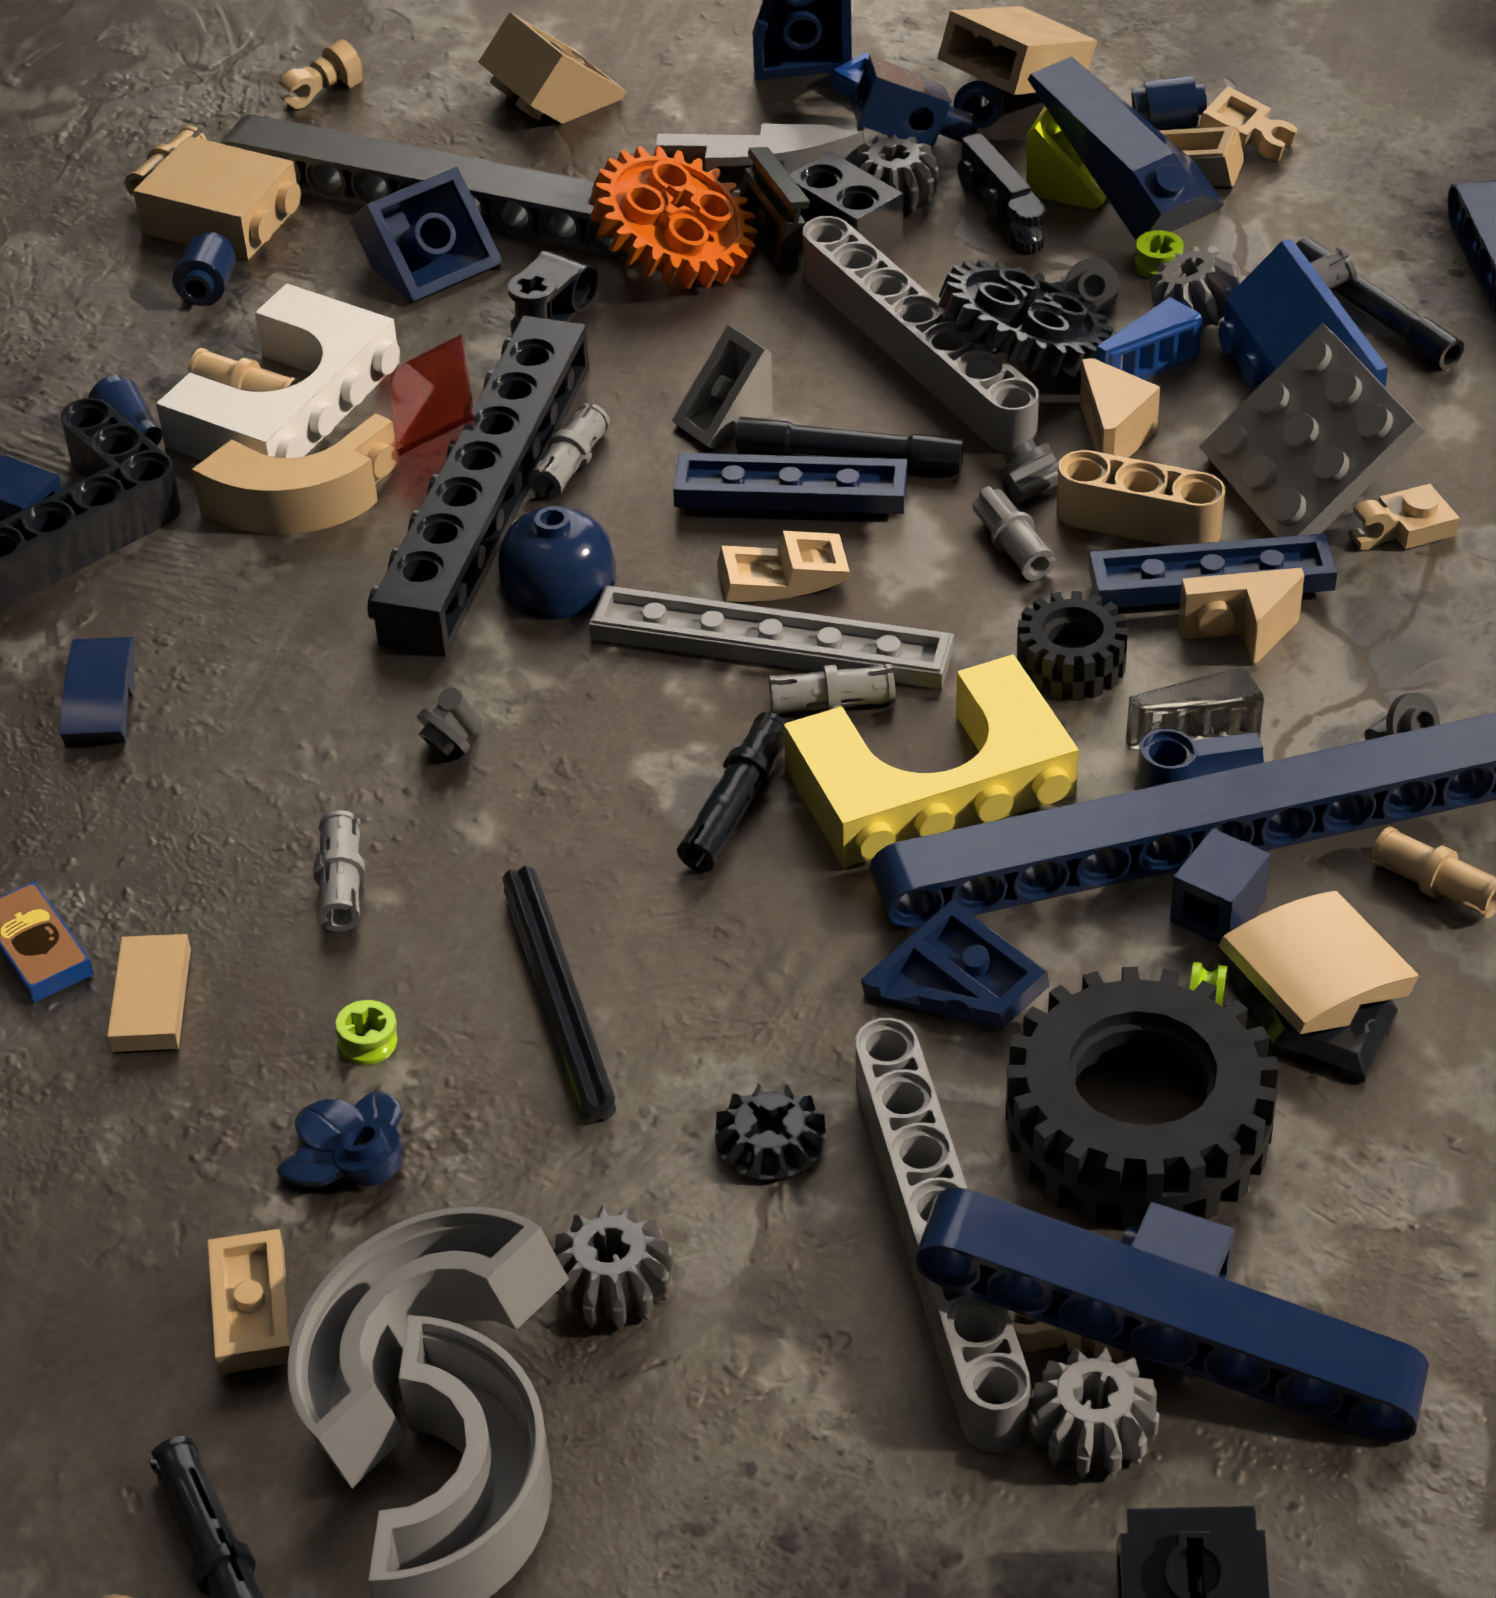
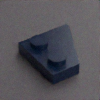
(958, 972)

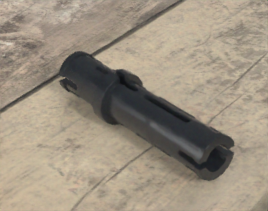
(744, 775)
(221, 1562)

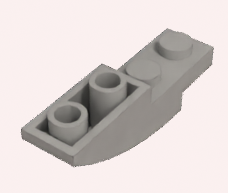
(790, 143)

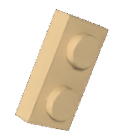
(249, 1301)

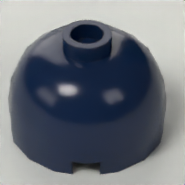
(556, 562)

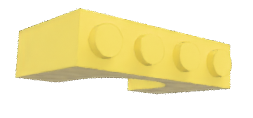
(869, 804)

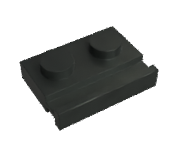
(777, 207)

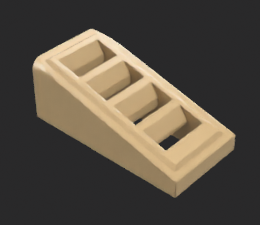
(1213, 149)

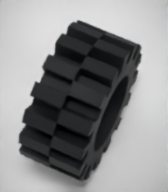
(1072, 622)

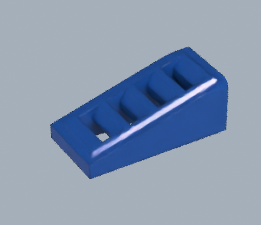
(1155, 341)

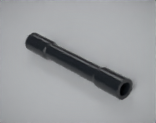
(1418, 331)
(785, 438)

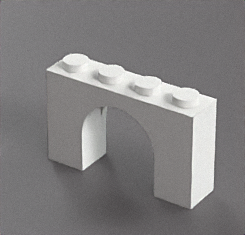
(334, 341)

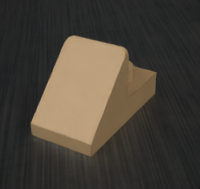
(1249, 604)

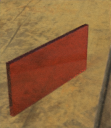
(431, 395)

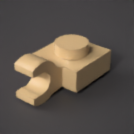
(1410, 516)

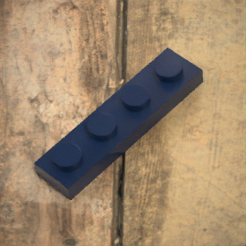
(790, 483)
(1156, 573)

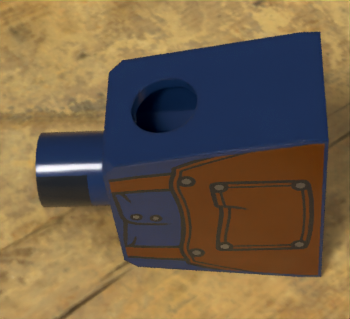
(891, 94)

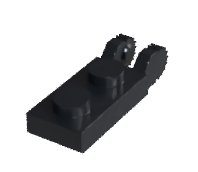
(1002, 193)

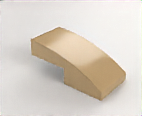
(798, 567)

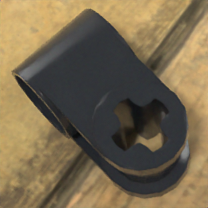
(552, 288)

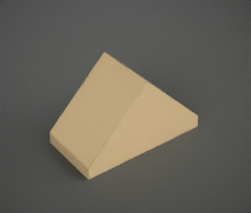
(1117, 408)

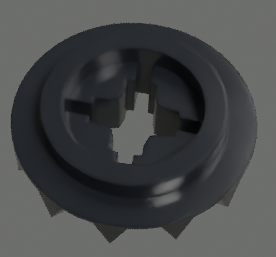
(769, 1154)

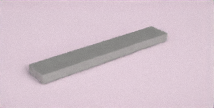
(769, 635)

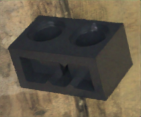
(852, 195)

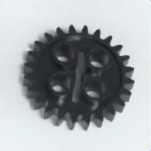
(1023, 316)

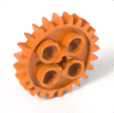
(672, 217)

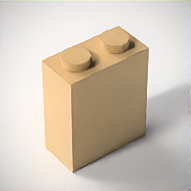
(1009, 45)
(217, 191)

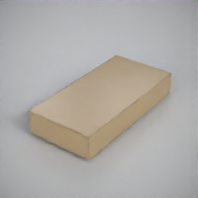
(149, 993)

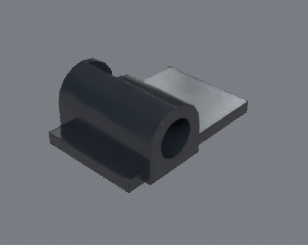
(1192, 1553)

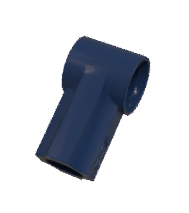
(1174, 756)

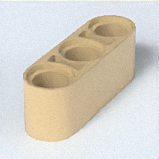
(1139, 499)

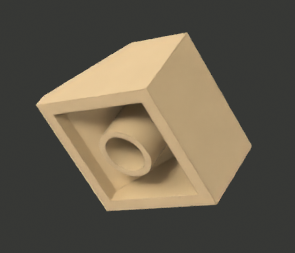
(545, 73)

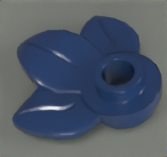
(346, 1142)

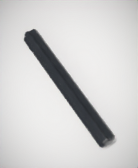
(559, 995)

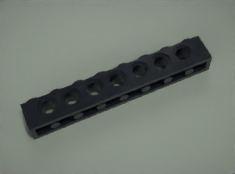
(479, 488)

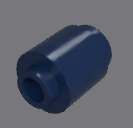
(1170, 102)
(204, 269)

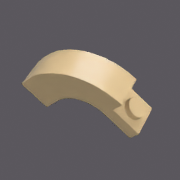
(296, 493)

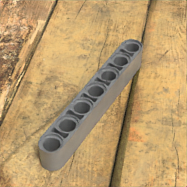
(912, 330)
(916, 1166)

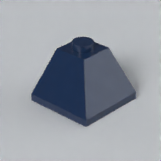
(426, 236)

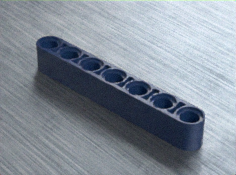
(1174, 1315)

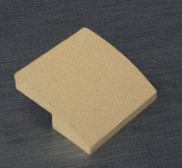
(1318, 961)

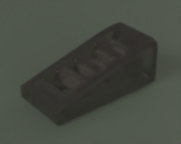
(1212, 705)

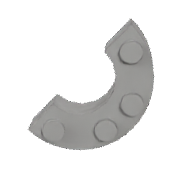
(353, 1328)
(498, 1500)

